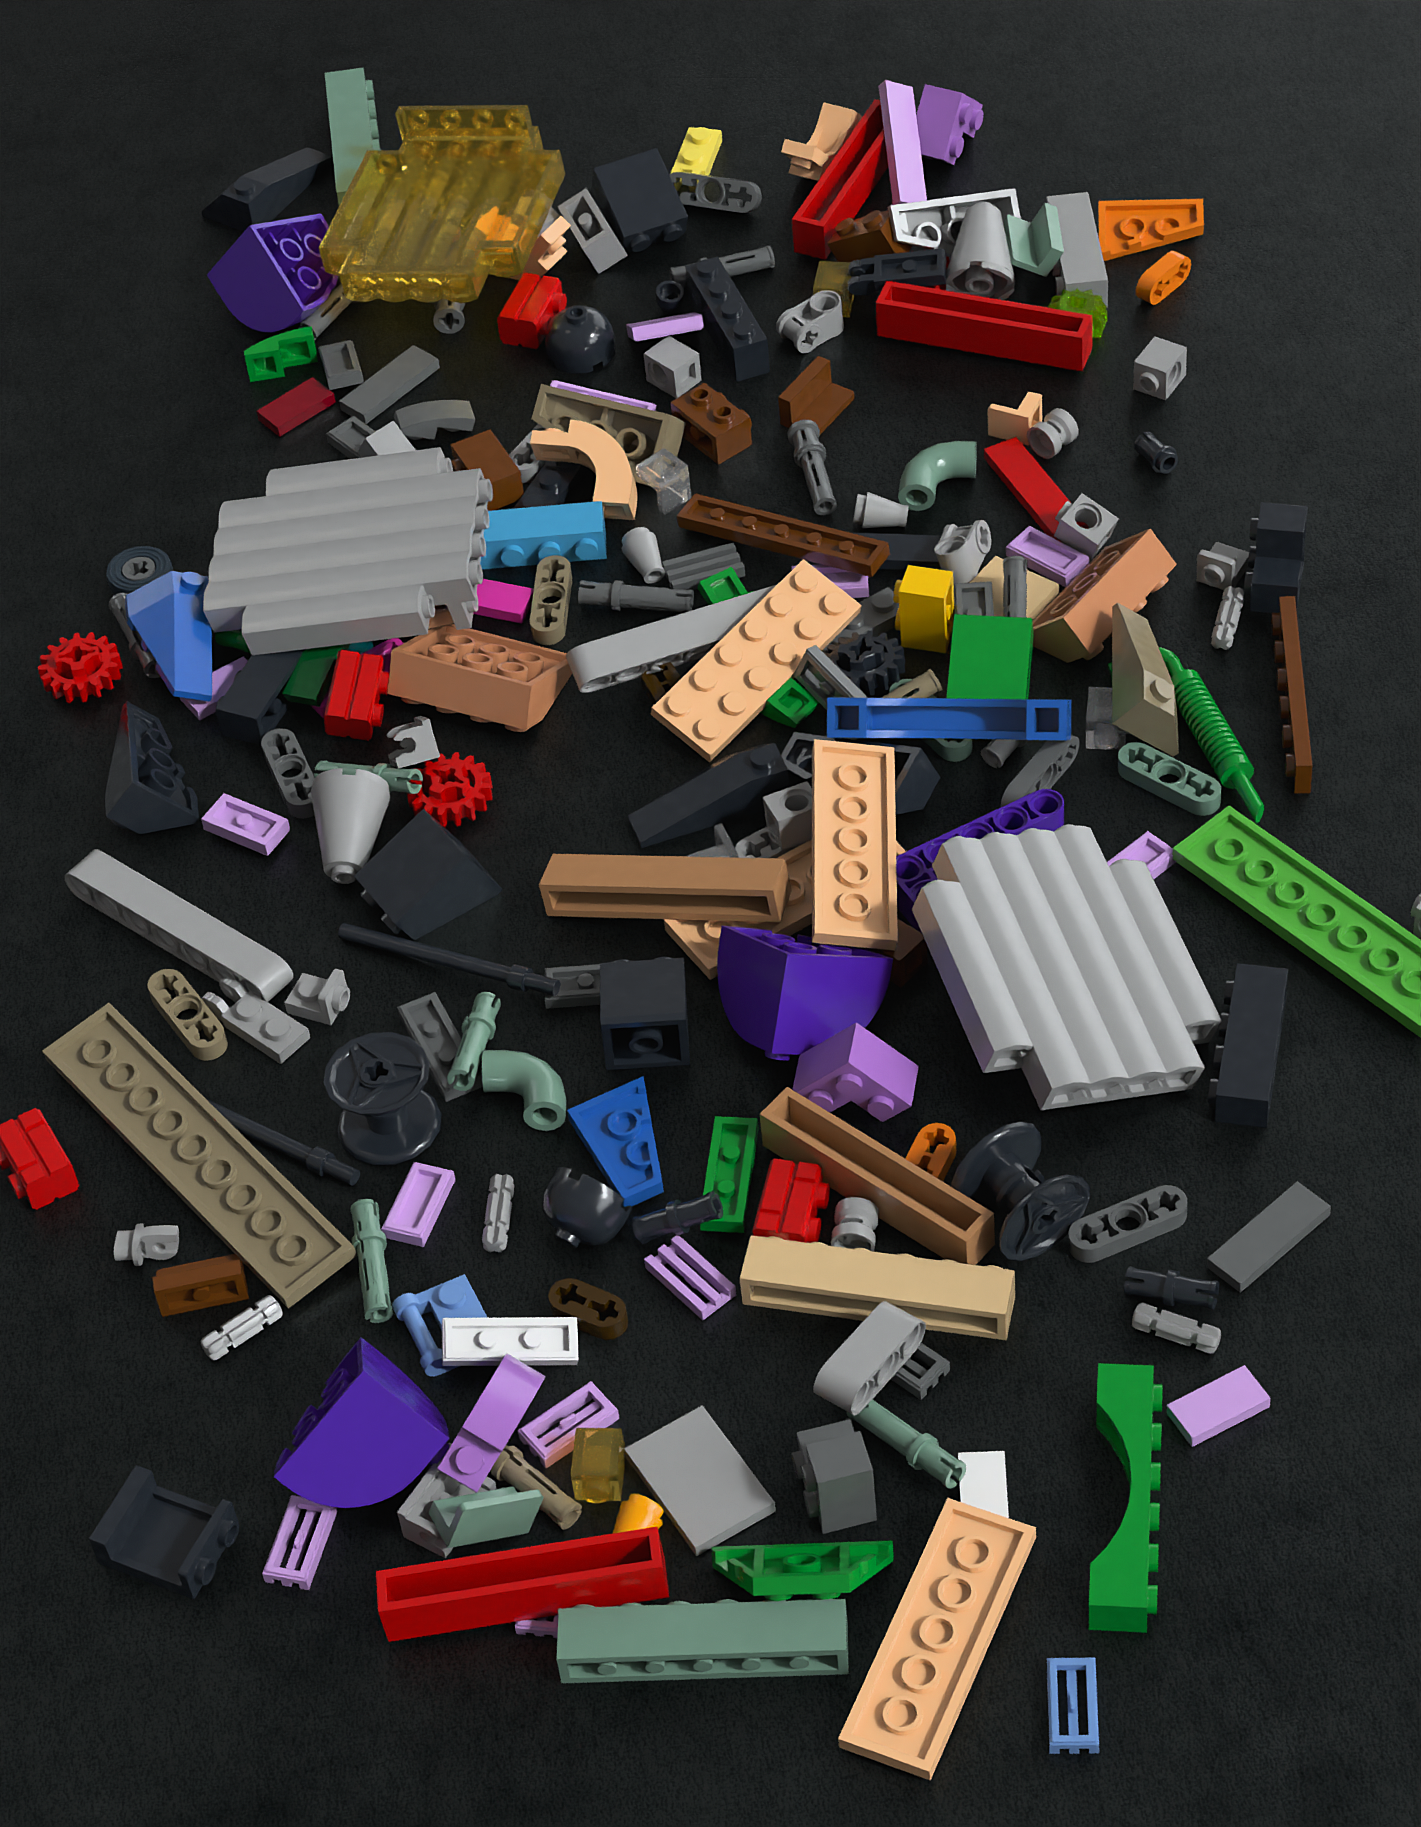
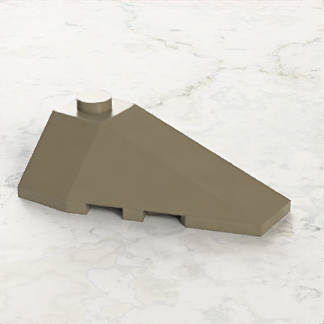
(636, 429)
(1141, 683)

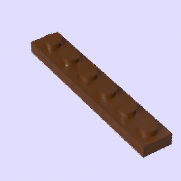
(783, 535)
(1292, 705)

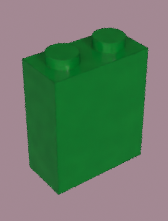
(990, 657)

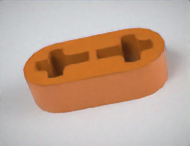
(1163, 277)
(944, 1154)

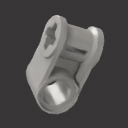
(815, 322)
(963, 550)

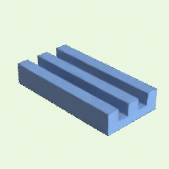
(1073, 1740)

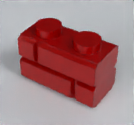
(530, 310)
(355, 695)
(35, 1159)
(792, 1202)

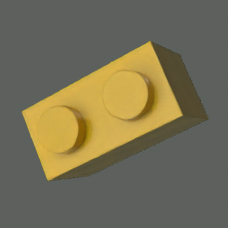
(925, 608)

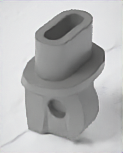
(146, 1242)

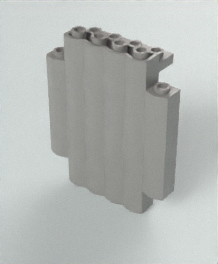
(350, 552)
(1065, 966)

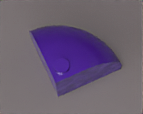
(275, 273)
(797, 992)
(364, 1436)

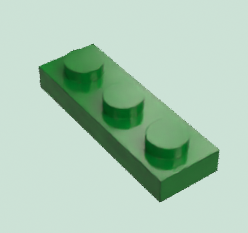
(731, 1170)

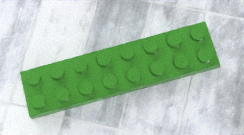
(1309, 911)

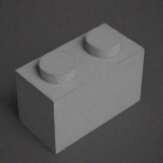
(592, 231)

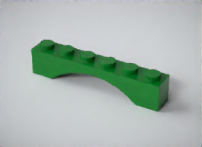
(1120, 1572)

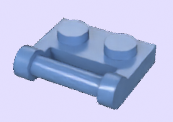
(446, 1300)

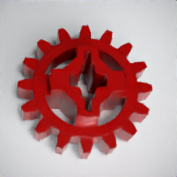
(80, 667)
(450, 789)

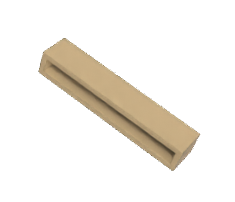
(856, 1280)

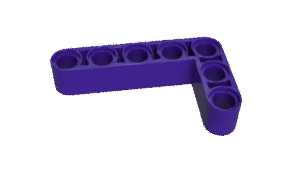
(914, 868)

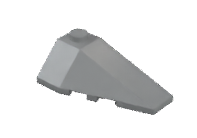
(938, 221)

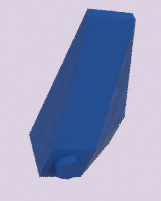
(175, 631)

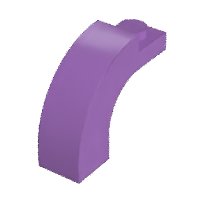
(491, 1423)

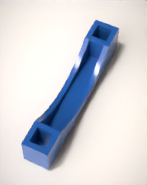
(949, 718)

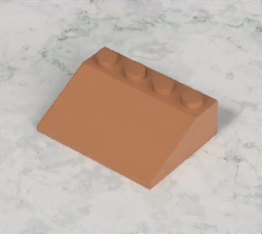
(479, 676)

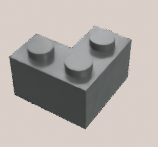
(835, 1476)

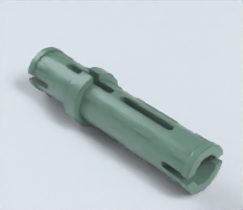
(396, 778)
(476, 1032)
(370, 1247)
(920, 1449)

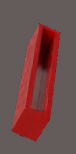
(842, 186)
(984, 325)
(521, 1583)

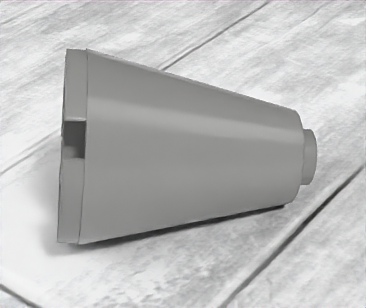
(981, 255)
(348, 819)

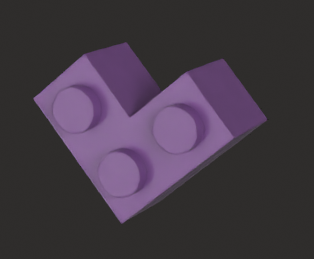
(943, 120)
(859, 1070)

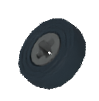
(144, 560)

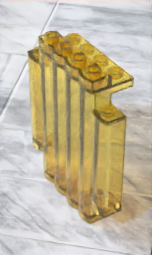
(445, 206)

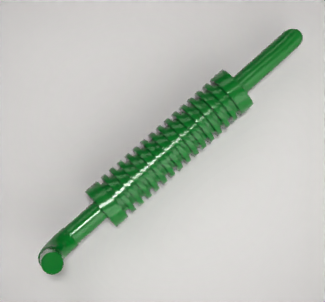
(1212, 732)

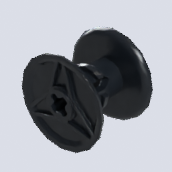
(383, 1098)
(1036, 1209)

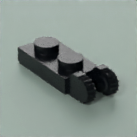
(912, 268)

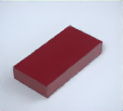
(296, 406)

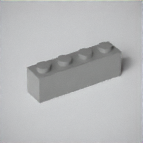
(1082, 257)

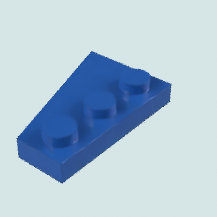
(621, 1140)

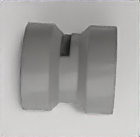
(1049, 436)
(855, 1224)

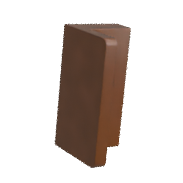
(814, 397)
(200, 1284)

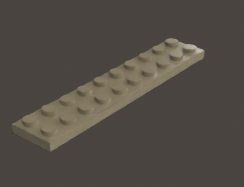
(200, 1155)

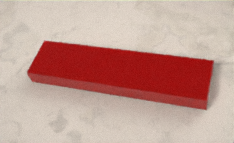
(1028, 483)

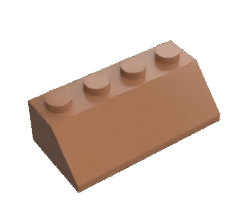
(1082, 613)

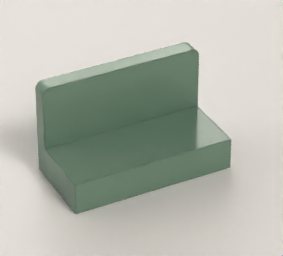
(1037, 243)
(485, 1515)

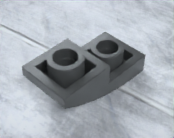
(423, 418)

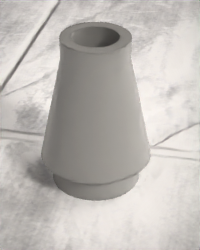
(878, 512)
(642, 551)

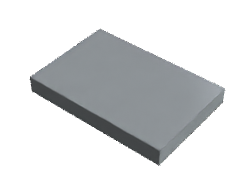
(699, 1480)

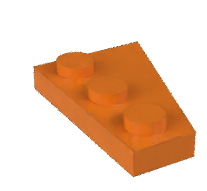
(1147, 224)

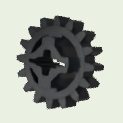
(869, 660)

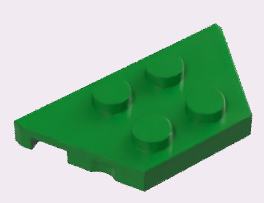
(802, 1568)

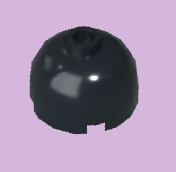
(579, 339)
(582, 1210)

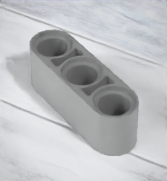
(869, 1358)

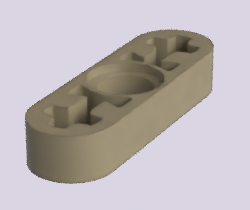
(557, 611)
(188, 1029)

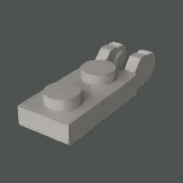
(257, 1021)

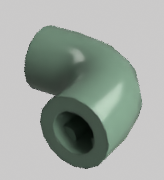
(933, 466)
(530, 1079)

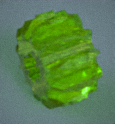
(1083, 303)

